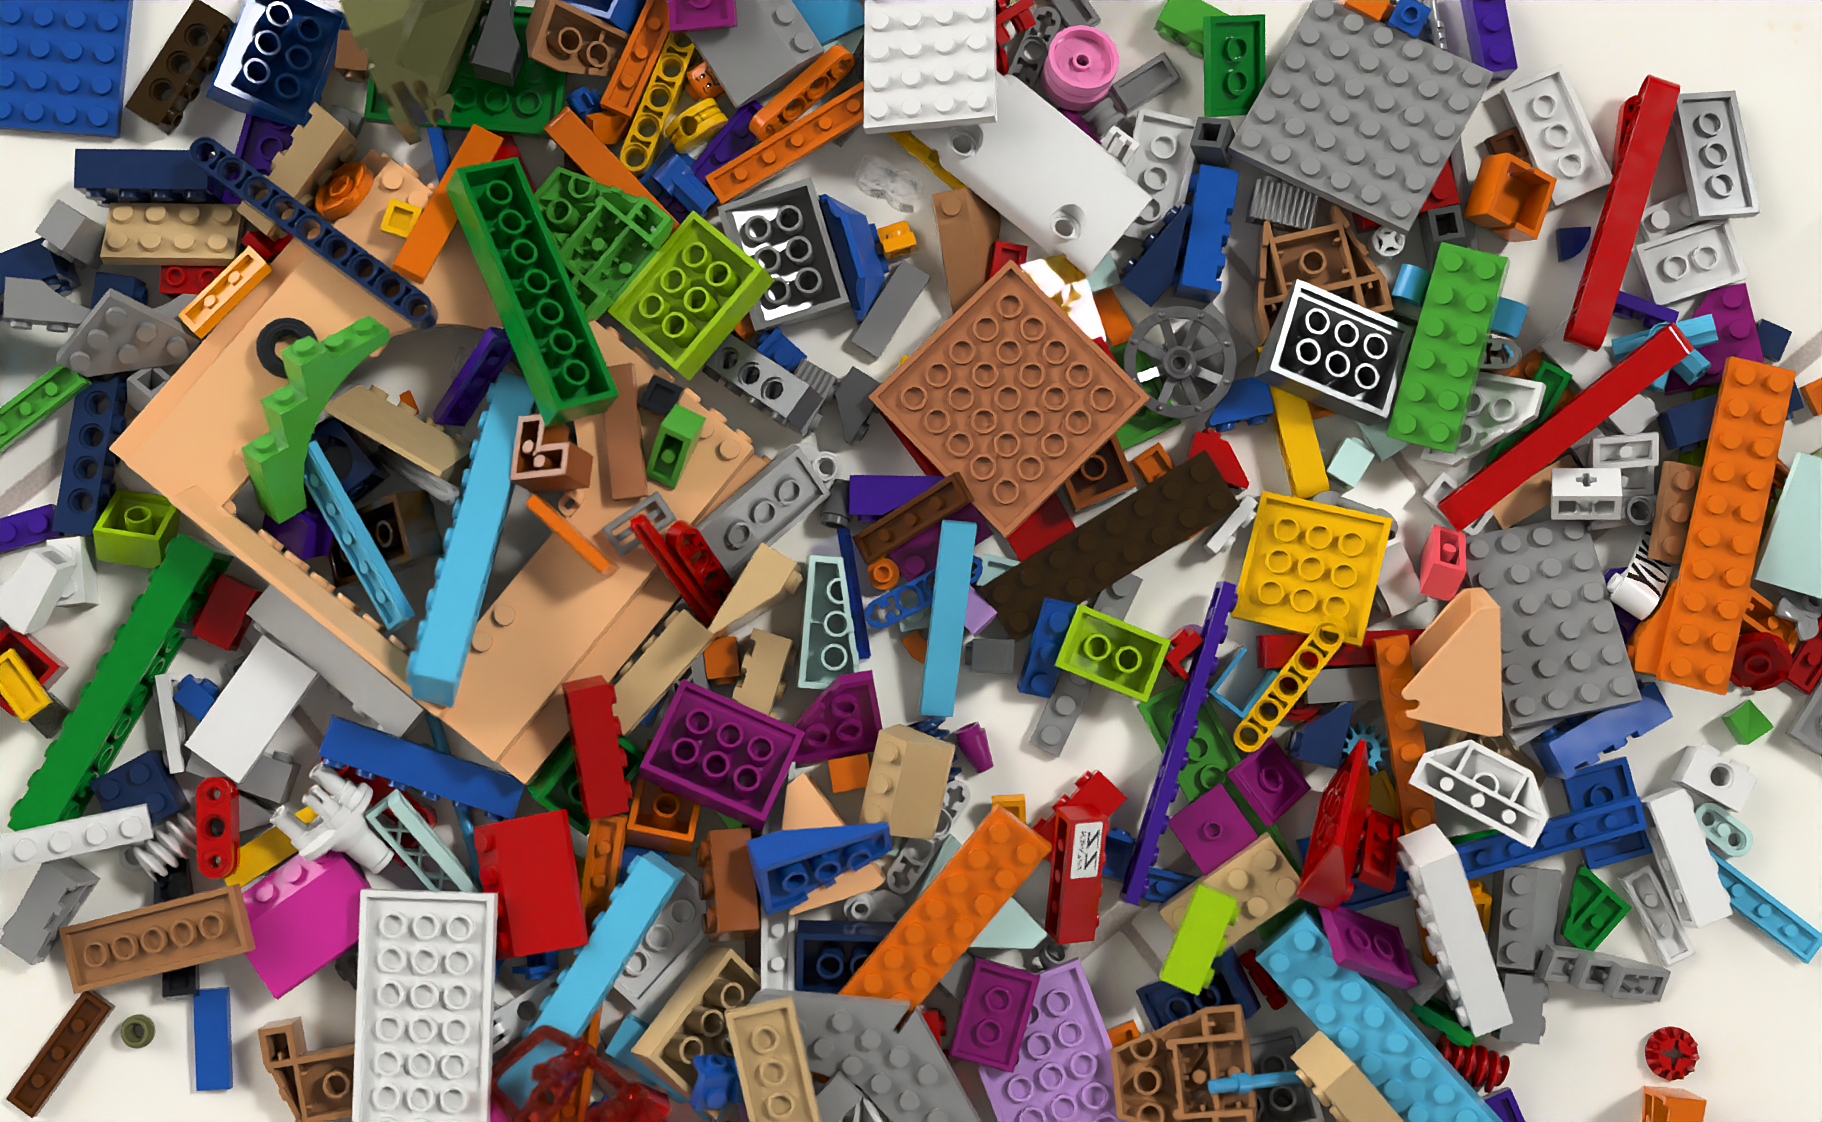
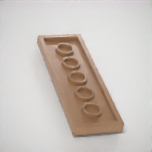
(157, 938)

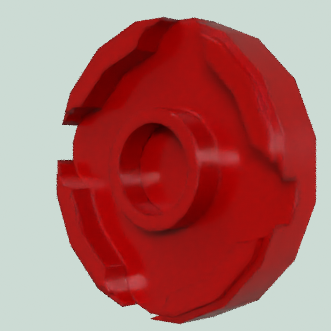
(1760, 661)

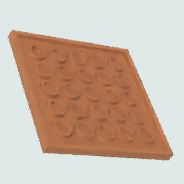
(1009, 398)

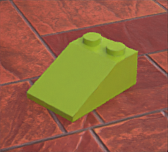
(1112, 653)

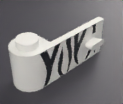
(1642, 583)

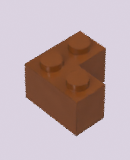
(546, 459)

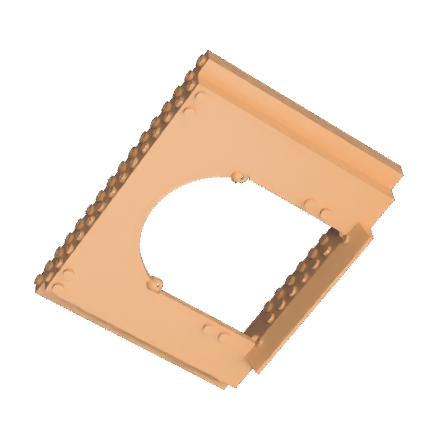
(558, 613)

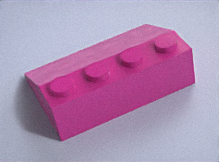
(304, 918)

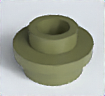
(128, 1031)

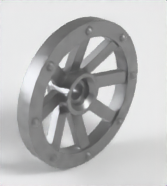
(1184, 352)

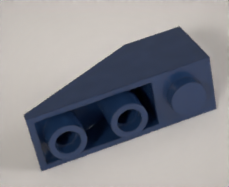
(1155, 266)

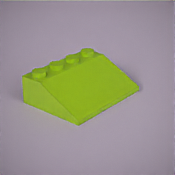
(691, 295)

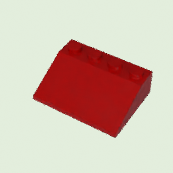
(1338, 833)
(536, 883)

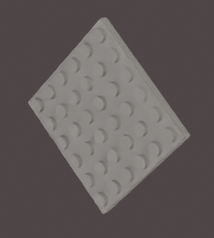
(1360, 114)

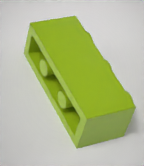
(1199, 938)

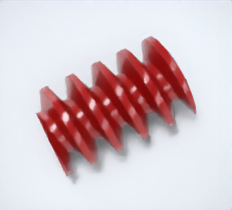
(1475, 1062)

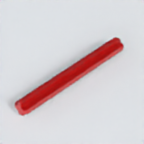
(673, 569)

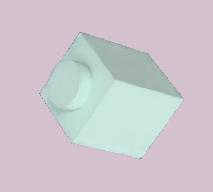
(1349, 463)

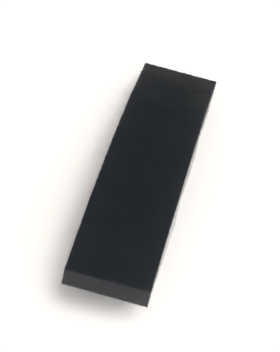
(177, 884)

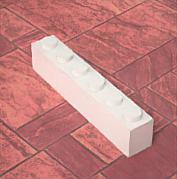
(337, 663)

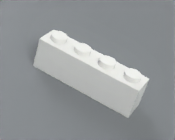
(1586, 368)
(1685, 858)

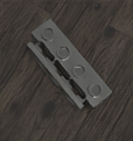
(763, 383)

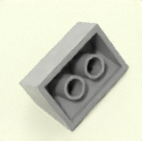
(1523, 915)

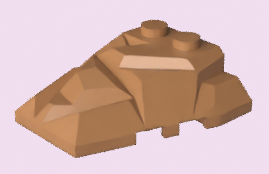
(1169, 1070)

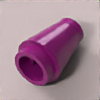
(975, 747)

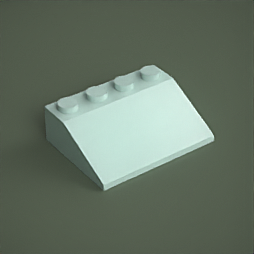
(1794, 538)

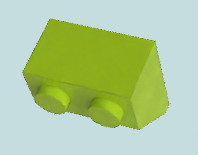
(136, 529)

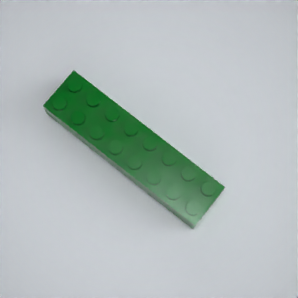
(531, 291)

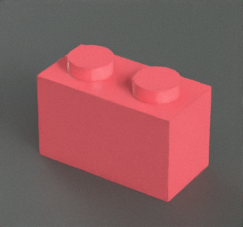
(1442, 563)

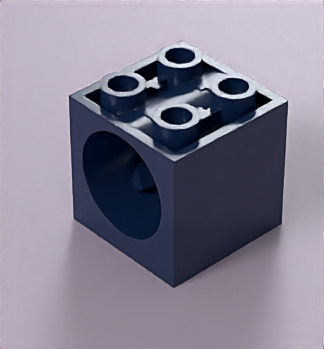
(366, 470)

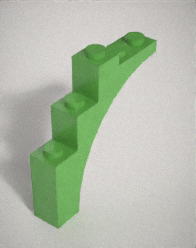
(293, 411)

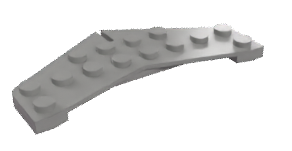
(894, 1066)

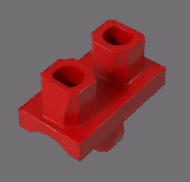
(1019, 15)

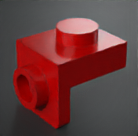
(264, 245)
(1181, 645)

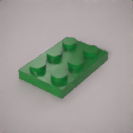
(1233, 63)

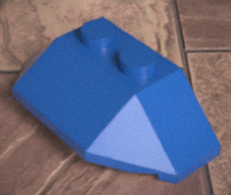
(856, 254)

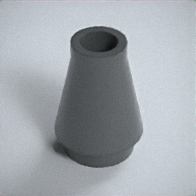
(836, 507)

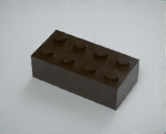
(402, 531)

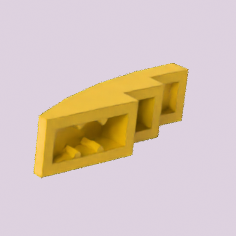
(266, 852)

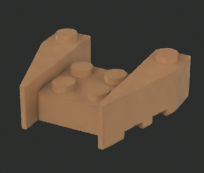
(1322, 257)
(321, 1075)

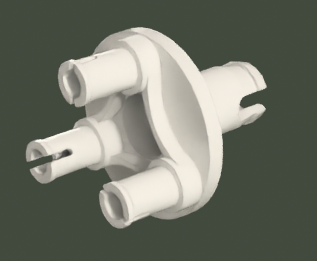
(338, 824)

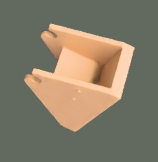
(1460, 666)
(810, 808)

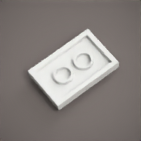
(1690, 262)

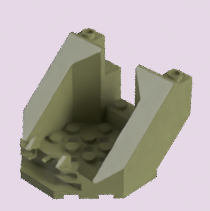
(413, 53)

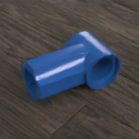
(679, 181)

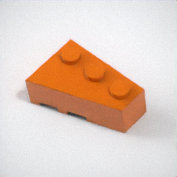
(1671, 1105)

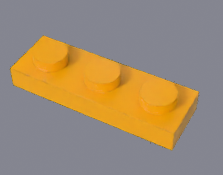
(225, 292)

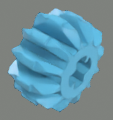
(1372, 743)

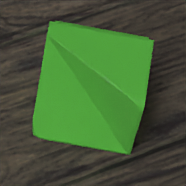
(1746, 723)

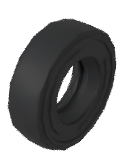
(270, 336)

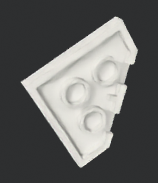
(1496, 410)

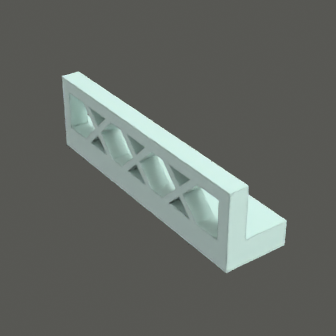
(427, 839)

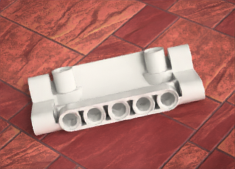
(1043, 175)

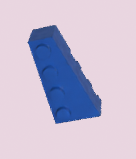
(1205, 234)
(1604, 731)

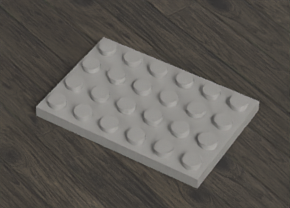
(1555, 621)

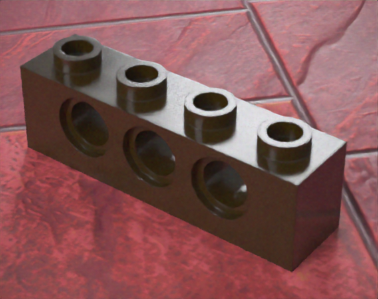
(164, 72)

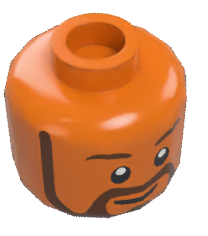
(703, 83)

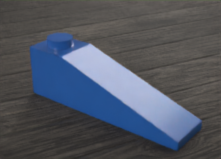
(801, 860)

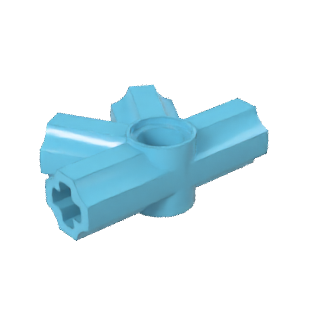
(1699, 332)

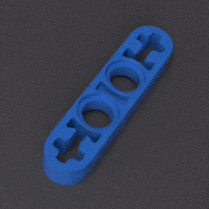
(921, 587)

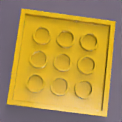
(1311, 564)

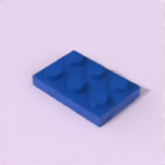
(1598, 785)

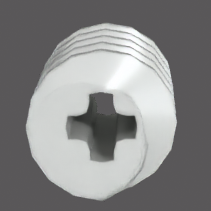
(168, 846)

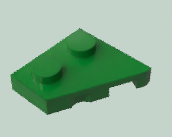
(1591, 911)
(1438, 1015)

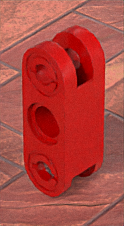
(207, 811)

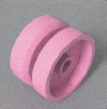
(1079, 68)

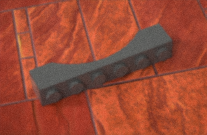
(498, 50)

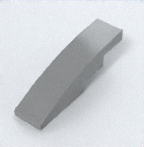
(1603, 972)

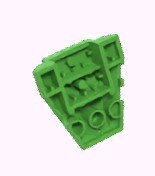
(600, 235)

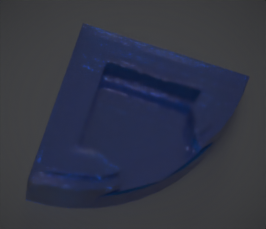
(1571, 241)

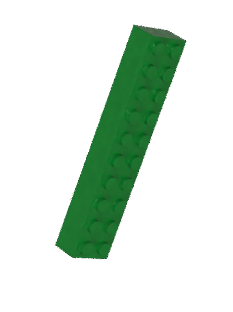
(122, 684)

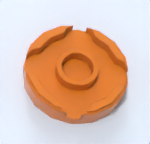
(345, 191)

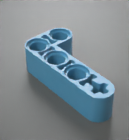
(1413, 286)

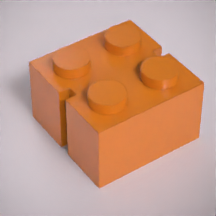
(1510, 197)

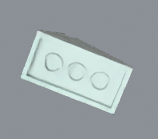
(1009, 927)

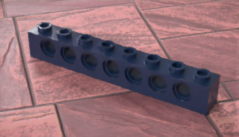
(85, 422)

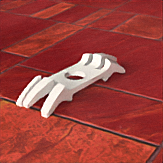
(507, 1017)

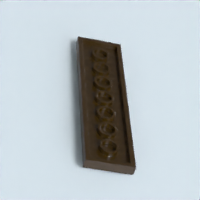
(1112, 544)

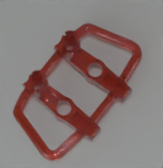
(562, 1076)

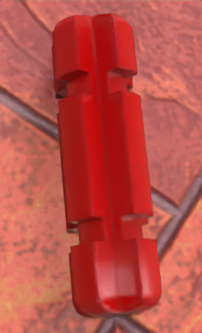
(1263, 980)

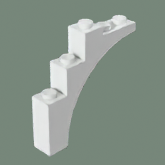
(34, 589)

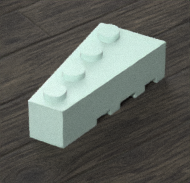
(826, 625)

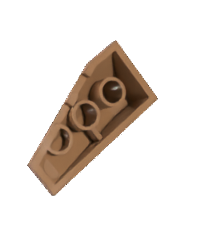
(573, 40)
(966, 240)

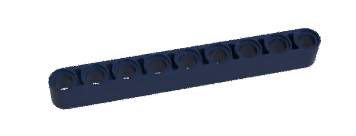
(302, 222)

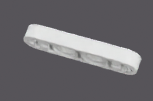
(933, 844)

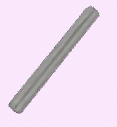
(417, 475)

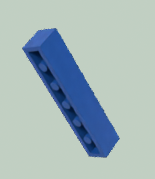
(421, 767)

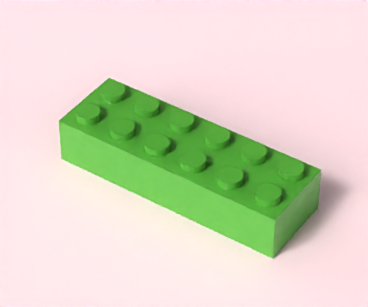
(1448, 347)

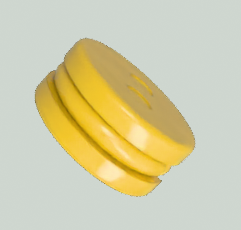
(696, 126)

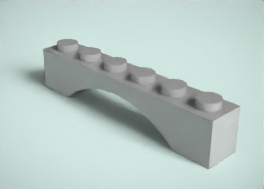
(35, 303)

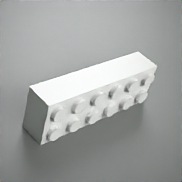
(1453, 930)

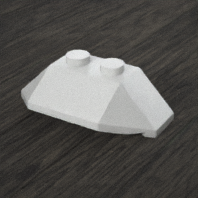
(1484, 788)

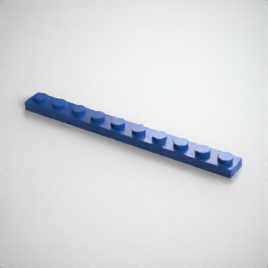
(1502, 851)

